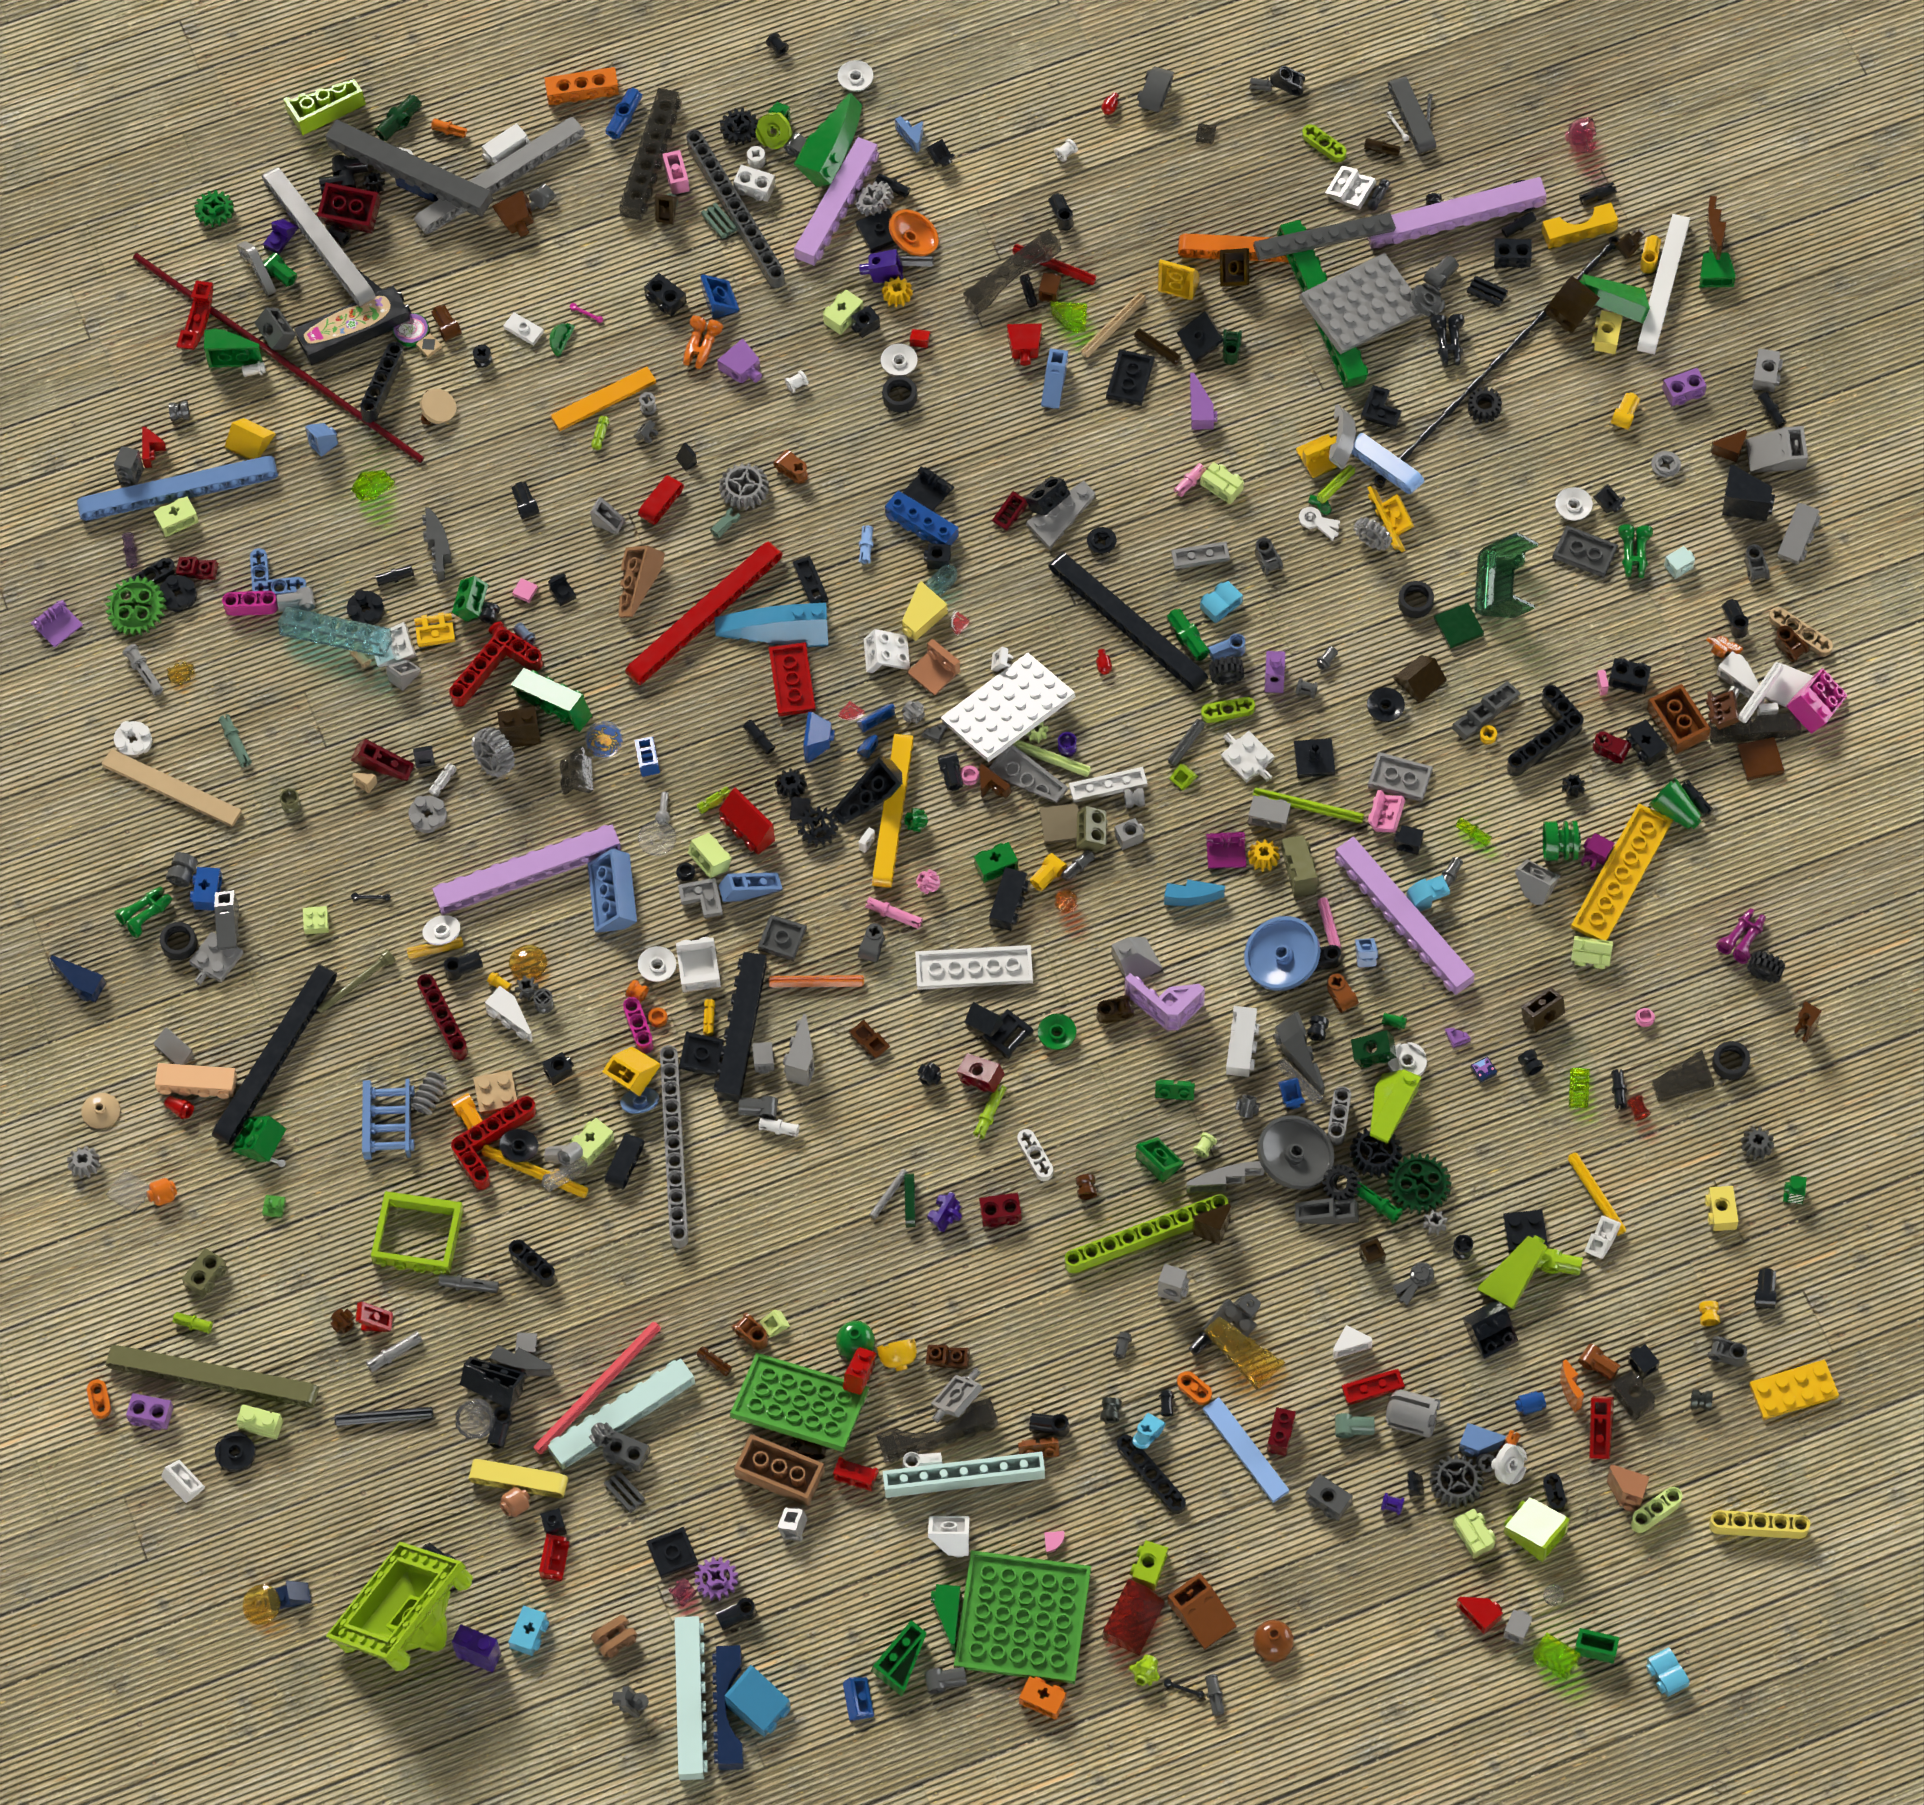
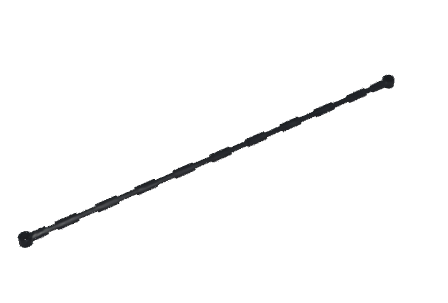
(1494, 364)

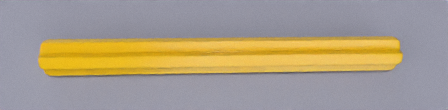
(532, 1170)

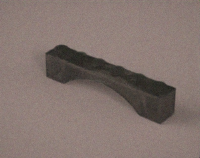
(988, 288)
(977, 1418)

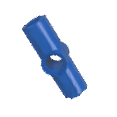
(620, 121)

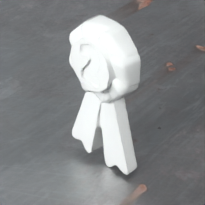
(1311, 518)

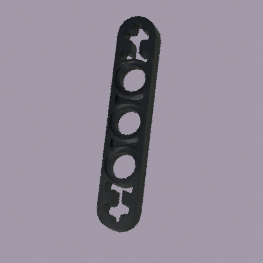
(1154, 1483)

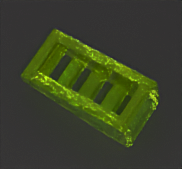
(1579, 1099)

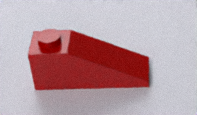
(1601, 1426)

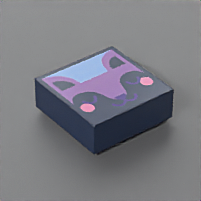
(1483, 1069)

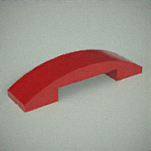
(198, 316)

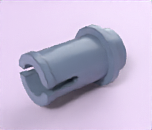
(524, 633)

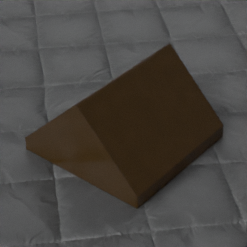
(1234, 267)
(1421, 677)
(1212, 1224)

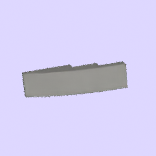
(1217, 1179)

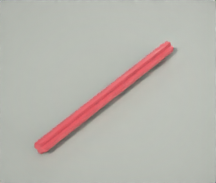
(597, 1387)

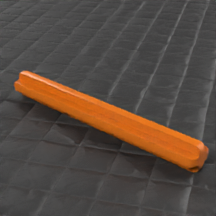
(817, 981)

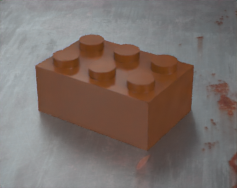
(1678, 718)

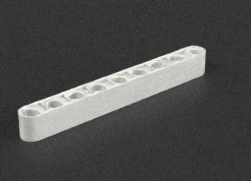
(1663, 284)

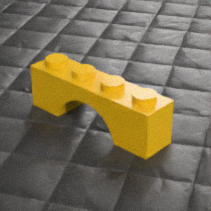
(1558, 232)

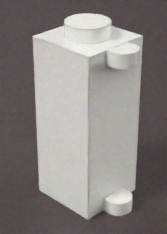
(504, 144)

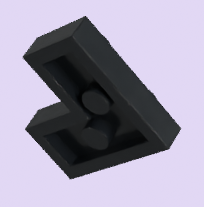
(1377, 411)

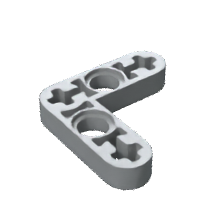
(251, 255)

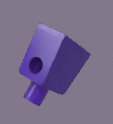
(883, 266)

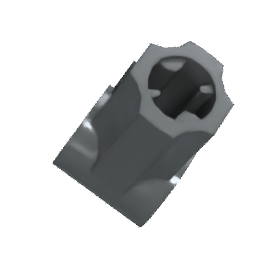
(1438, 276)
(764, 1107)
(940, 1680)

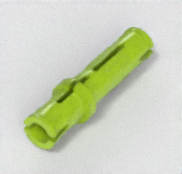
(986, 1118)

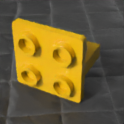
(1316, 455)

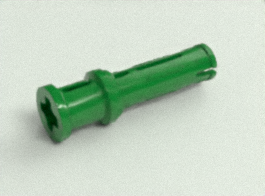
(1382, 1205)

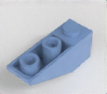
(1054, 378)

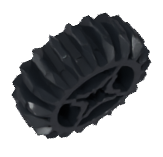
(1388, 1161)

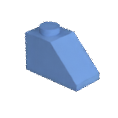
(321, 437)
(1479, 1440)

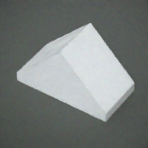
(1351, 1342)

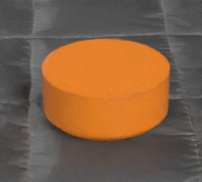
(657, 1017)

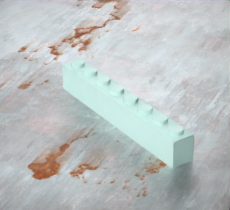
(623, 1412)
(964, 1474)
(689, 1698)

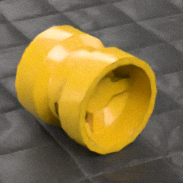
(1709, 1313)

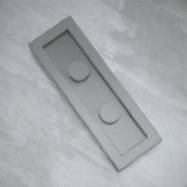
(1200, 555)

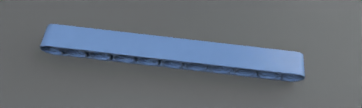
(177, 487)

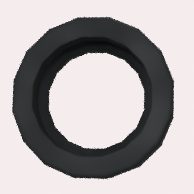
(899, 406)
(1416, 586)
(173, 928)
(1733, 1047)

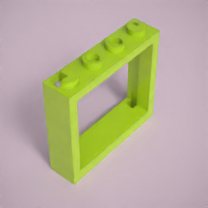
(421, 1204)

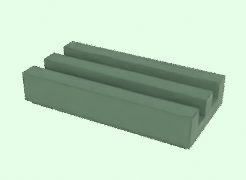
(710, 210)

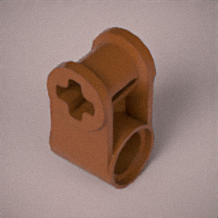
(792, 467)
(1343, 995)
(748, 1329)

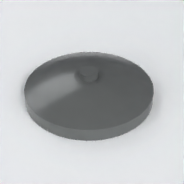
(1295, 1152)

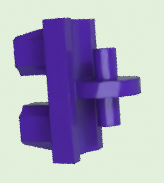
(947, 1213)

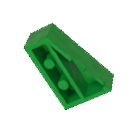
(899, 1659)

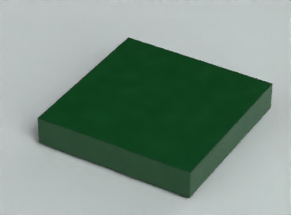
(1458, 625)

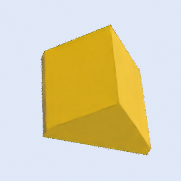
(248, 439)

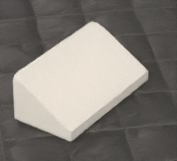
(182, 1481)

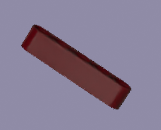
(445, 1024)

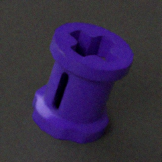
(1392, 1504)

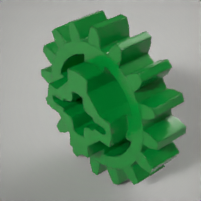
(214, 208)

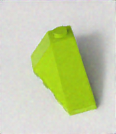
(1391, 1100)

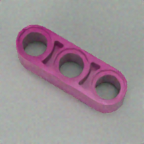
(256, 608)
(638, 1017)

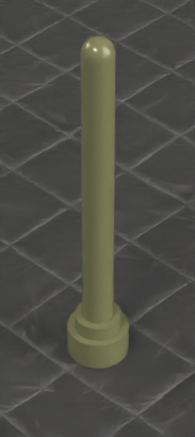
(385, 959)

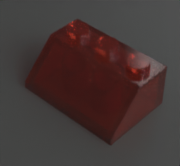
(1133, 1617)

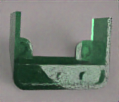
(1496, 577)

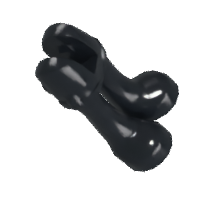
(1455, 322)

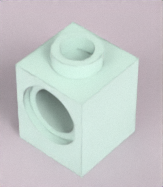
(1679, 562)

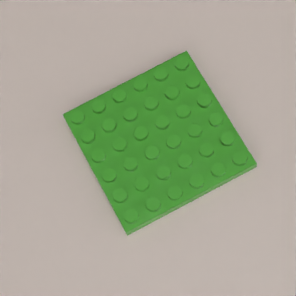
(1022, 1617)

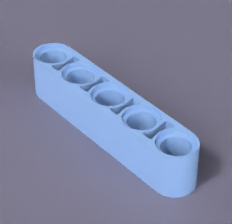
(1386, 464)

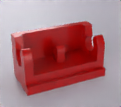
(855, 1474)
(554, 1557)

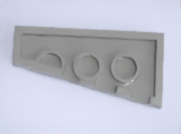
(1052, 526)

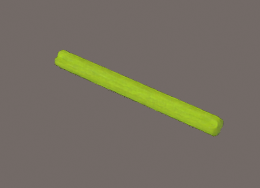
(1312, 806)

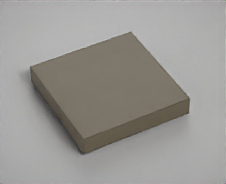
(1059, 823)

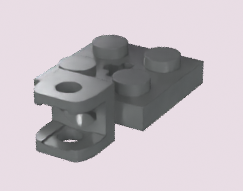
(1238, 1313)

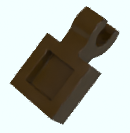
(1628, 243)

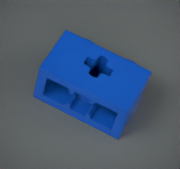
(207, 883)

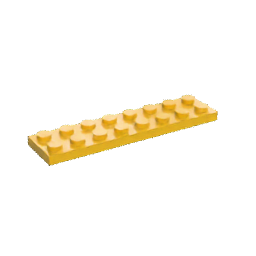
(1621, 873)

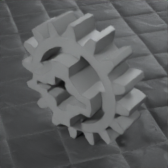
(874, 198)
(1372, 533)

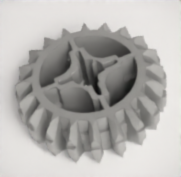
(739, 479)
(493, 752)

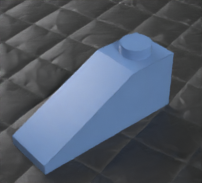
(748, 885)

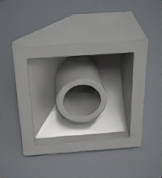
(1536, 881)
(1135, 957)

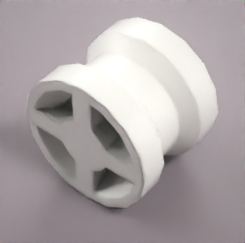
(756, 162)

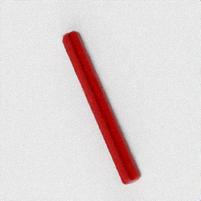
(1064, 268)

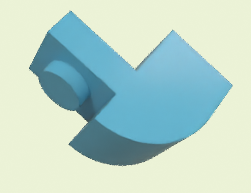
(1424, 892)

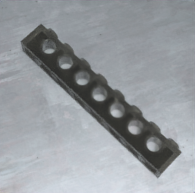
(653, 130)

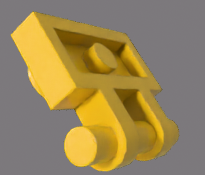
(434, 634)

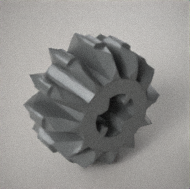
(1760, 1137)

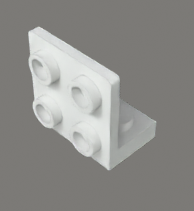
(886, 649)

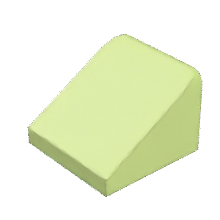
(774, 1323)

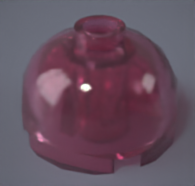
(1581, 135)

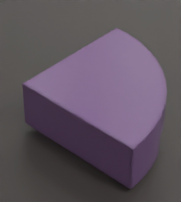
(1457, 1037)

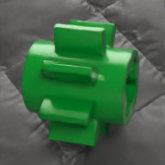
(916, 819)

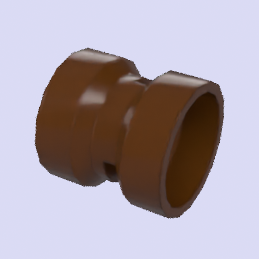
(1086, 1186)

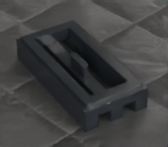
(1489, 289)

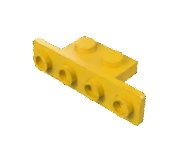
(1394, 516)

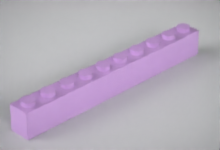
(1463, 211)
(525, 869)
(1404, 916)

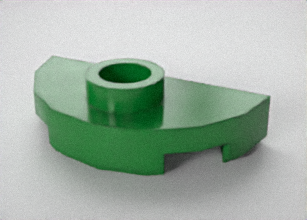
(559, 337)

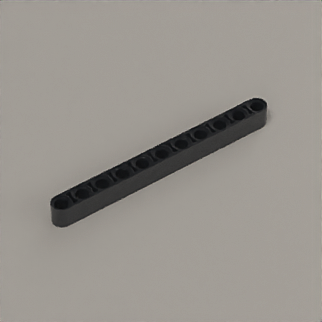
(1128, 621)
(274, 1054)

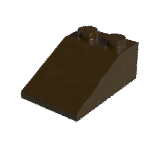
(1571, 304)

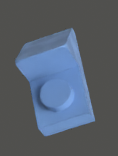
(911, 135)
(1366, 952)

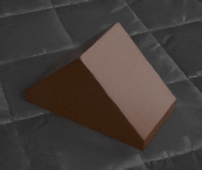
(1729, 446)

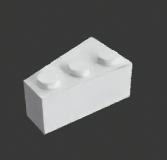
(1242, 1041)

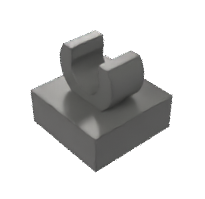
(645, 430)

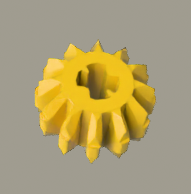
(897, 291)
(1263, 849)

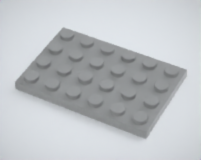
(1361, 303)

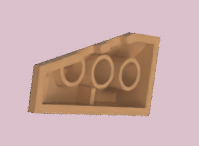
(640, 570)

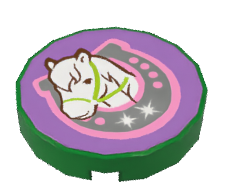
(411, 331)

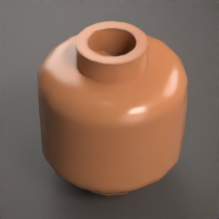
(515, 1502)

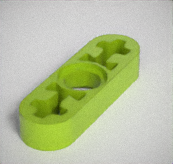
(1320, 136)
(1243, 712)

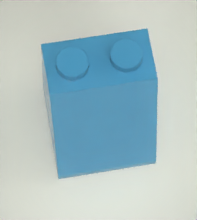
(757, 1701)

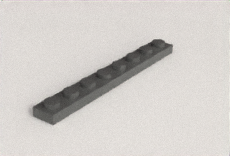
(1324, 236)

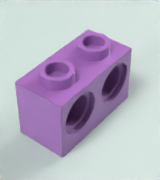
(1682, 383)
(151, 1407)

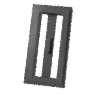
(614, 1479)

